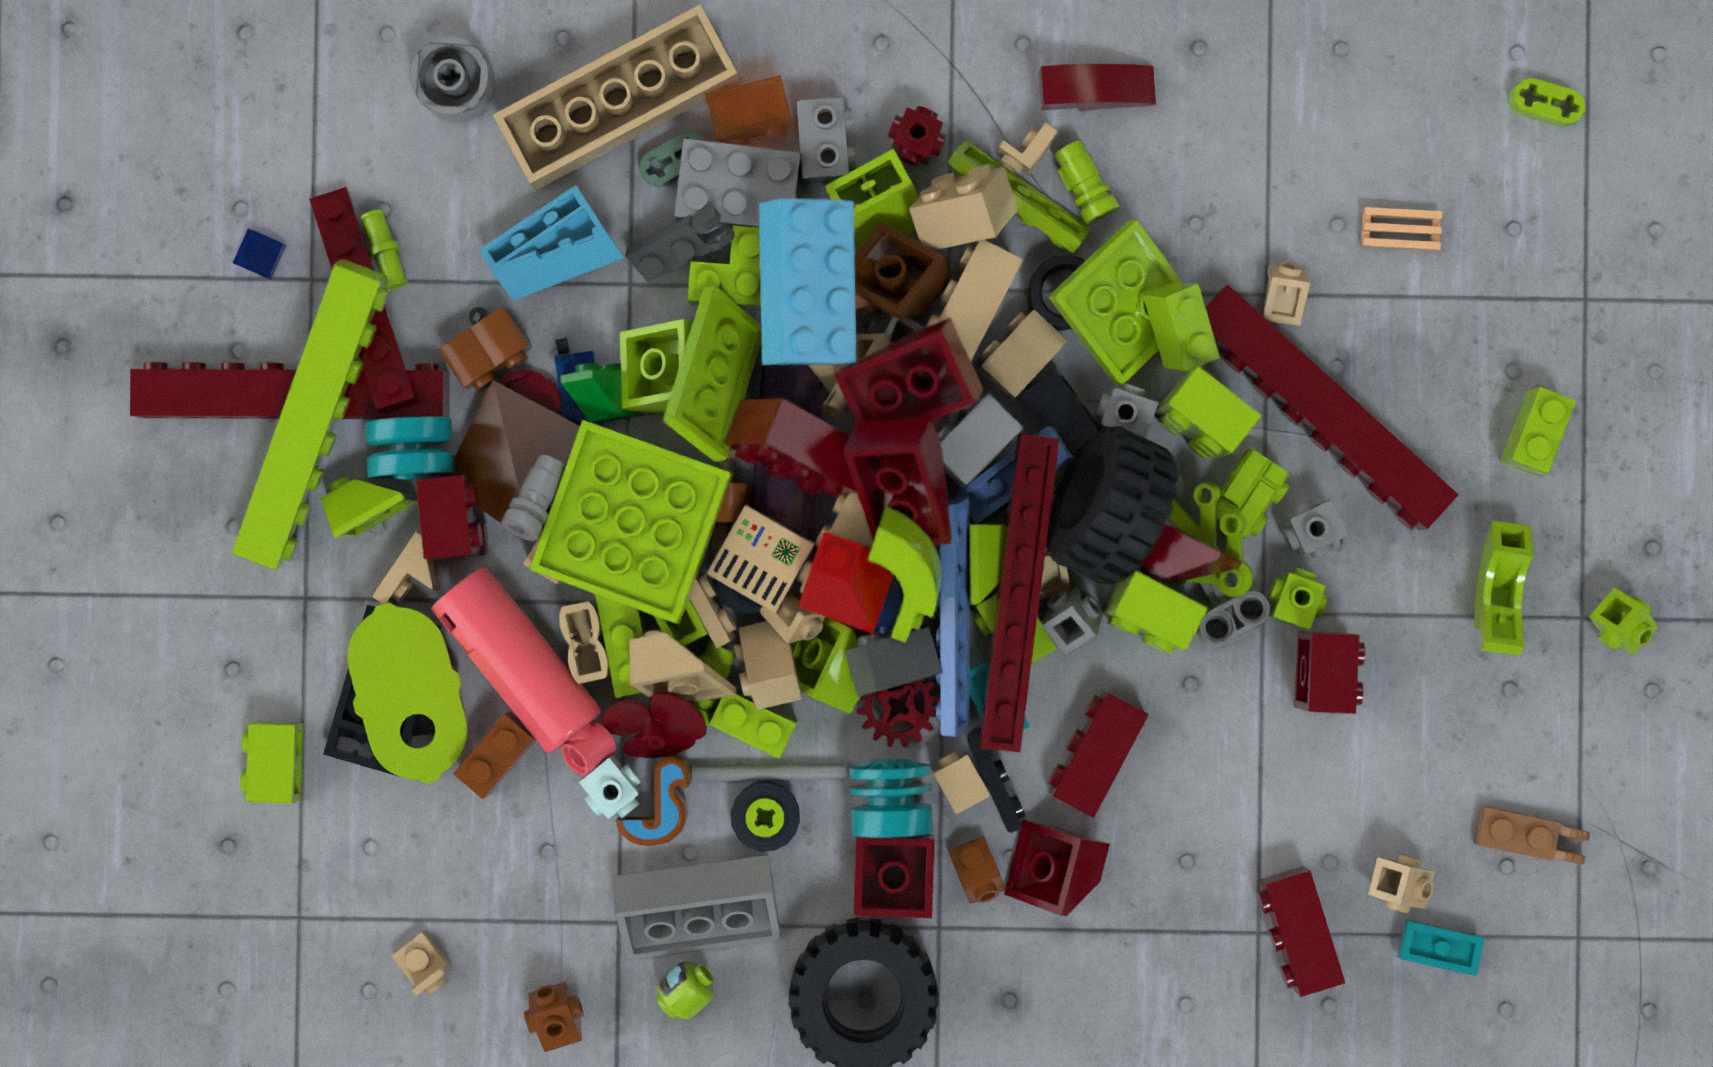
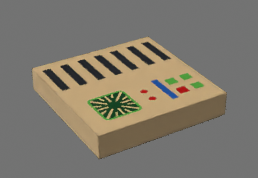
(760, 558)

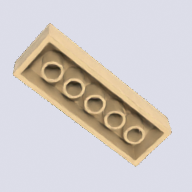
(616, 98)

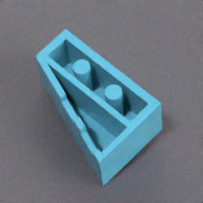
(550, 246)

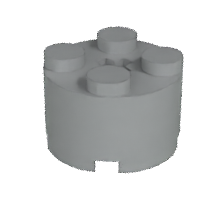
(438, 63)

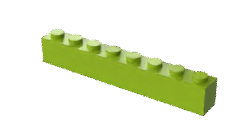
(310, 414)

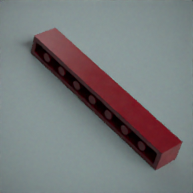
(263, 392)
(1327, 412)

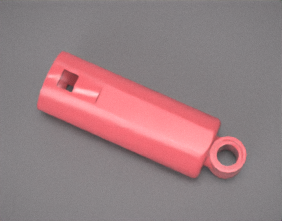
(525, 670)

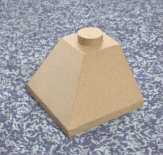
(666, 665)

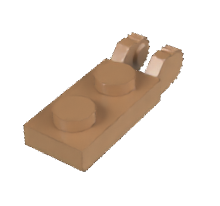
(1526, 835)

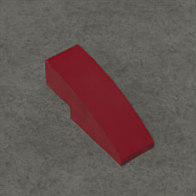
(1096, 86)

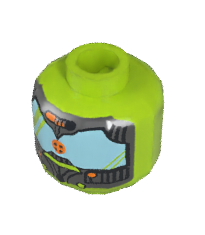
(685, 990)

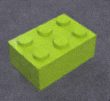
(1206, 414)
(1154, 610)

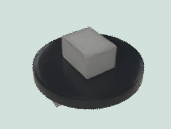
(477, 314)

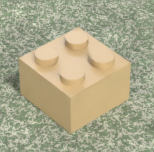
(963, 208)

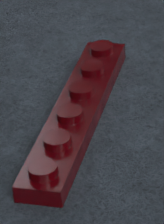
(382, 359)

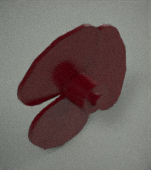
(666, 727)

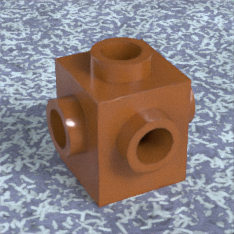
(554, 1016)

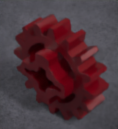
(914, 716)

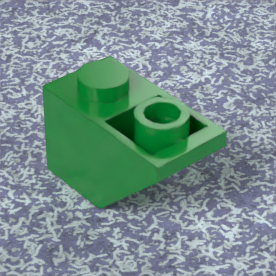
(598, 392)

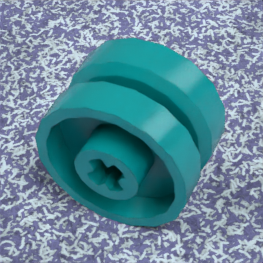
(409, 451)

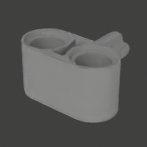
(1227, 611)

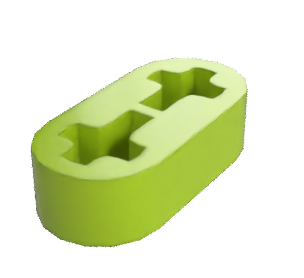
(1549, 94)

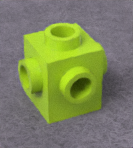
(1311, 601)
(1624, 622)

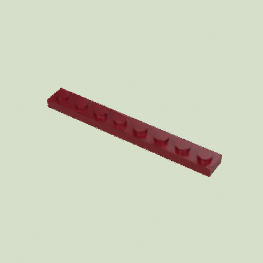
(1019, 593)

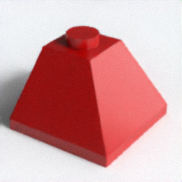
(846, 583)

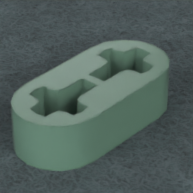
(663, 153)

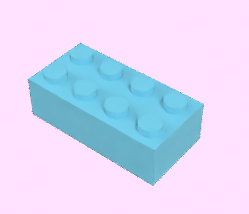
(807, 282)

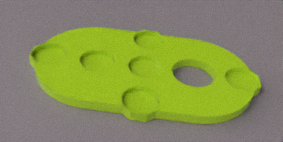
(402, 671)

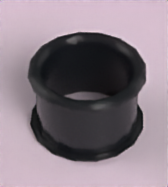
(562, 345)

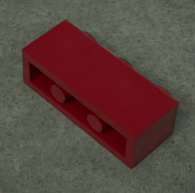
(1097, 753)
(1300, 931)

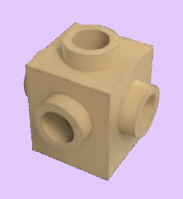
(1402, 883)

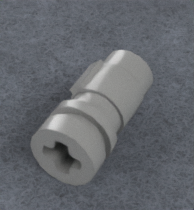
(536, 495)

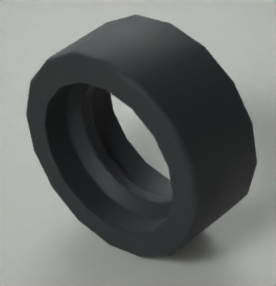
(1034, 292)

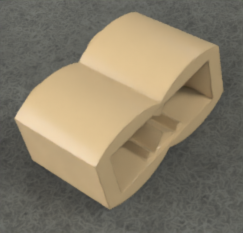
(1022, 354)
(587, 650)

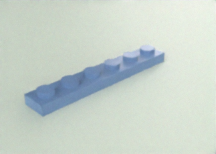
(953, 630)

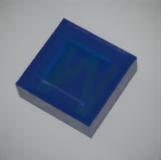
(259, 254)

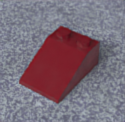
(912, 377)
(900, 469)

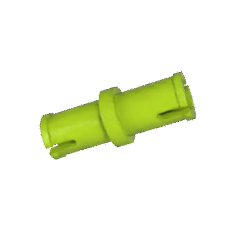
(384, 249)

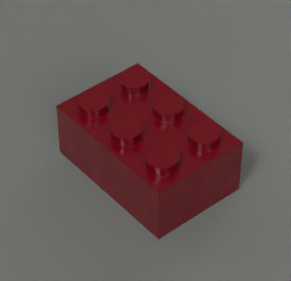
(791, 445)

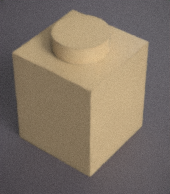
(960, 781)

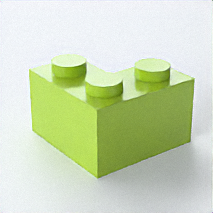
(738, 279)

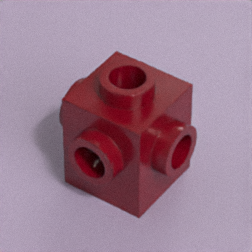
(917, 150)

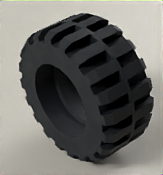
(1111, 505)
(873, 1047)

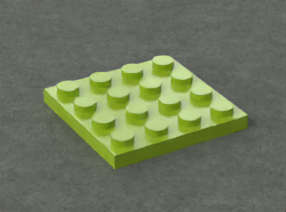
(631, 521)

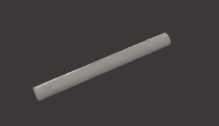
(770, 772)

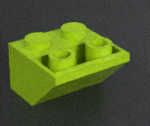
(879, 194)

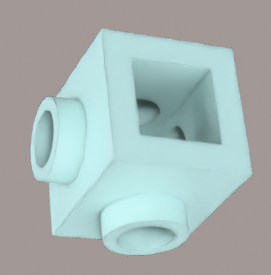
(600, 798)

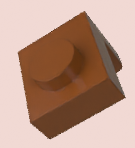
(977, 870)

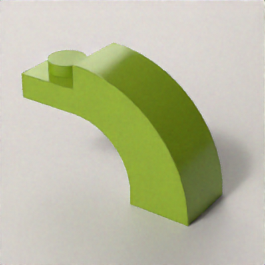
(915, 562)
(1501, 586)

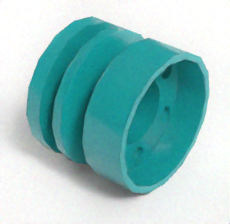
(890, 799)

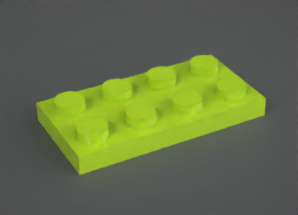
(713, 373)

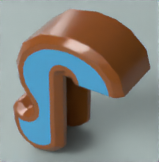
(669, 805)

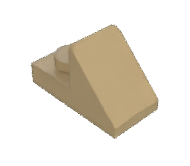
(409, 563)

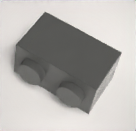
(891, 663)

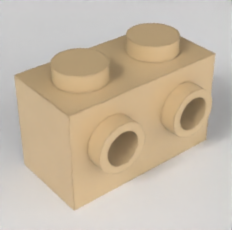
(769, 666)

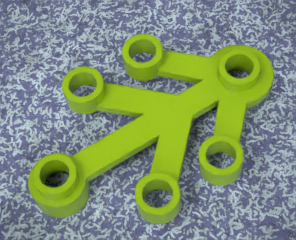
(1207, 533)

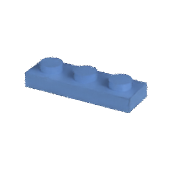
(991, 491)

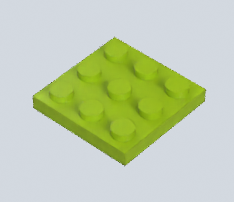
(1107, 303)

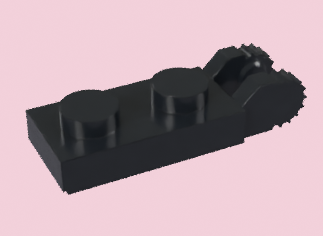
(994, 777)

